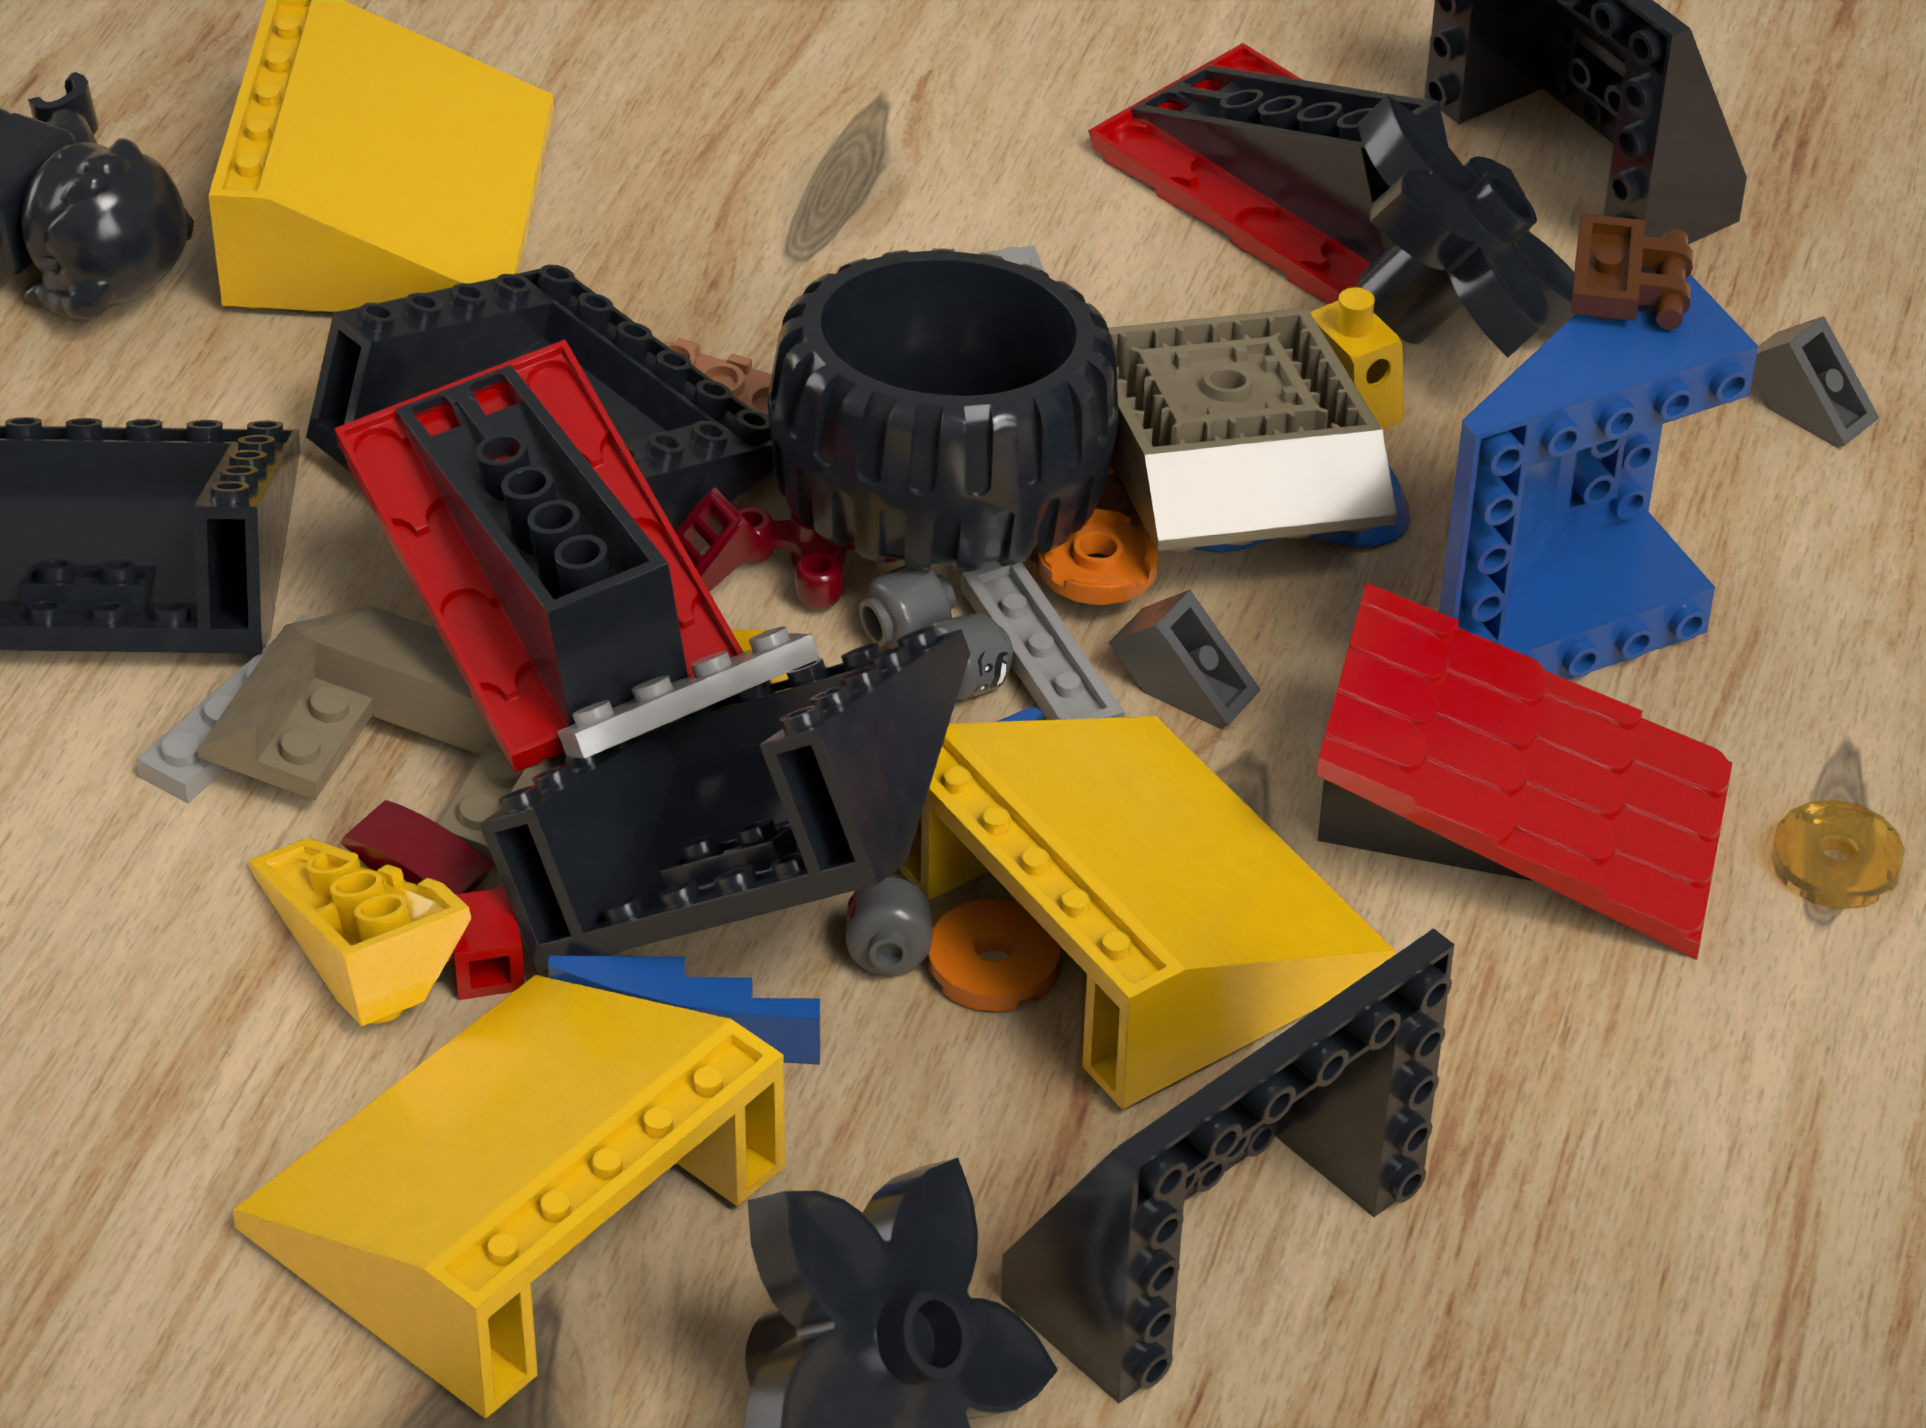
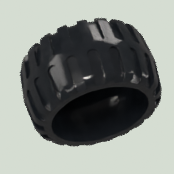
(943, 409)

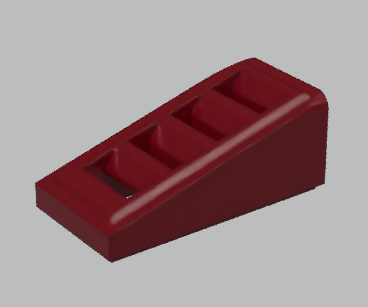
(729, 549)

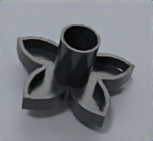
(1456, 240)
(880, 1312)

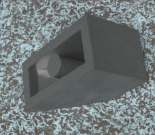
(1813, 383)
(1185, 660)

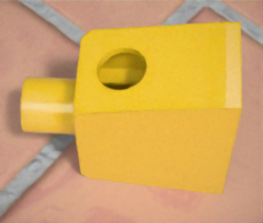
(1367, 352)

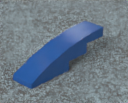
(783, 1023)

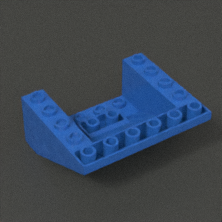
(1558, 483)

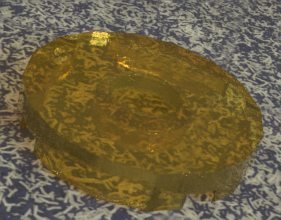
(1844, 827)

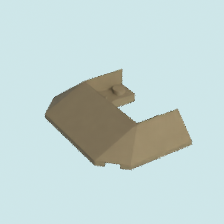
(325, 685)

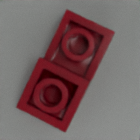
(416, 846)

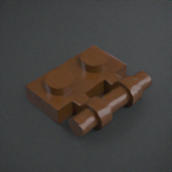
(1610, 276)

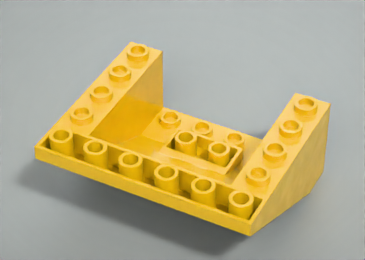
(370, 164)
(1150, 880)
(505, 1158)

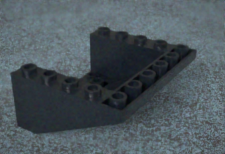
(1624, 73)
(668, 412)
(142, 534)
(732, 806)
(1336, 1088)

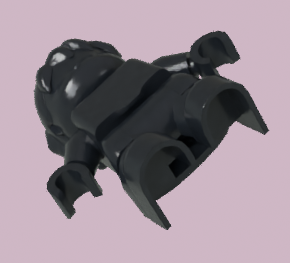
(83, 213)

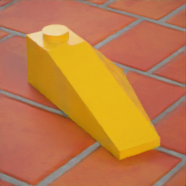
(362, 928)

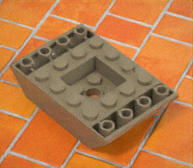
(1245, 432)

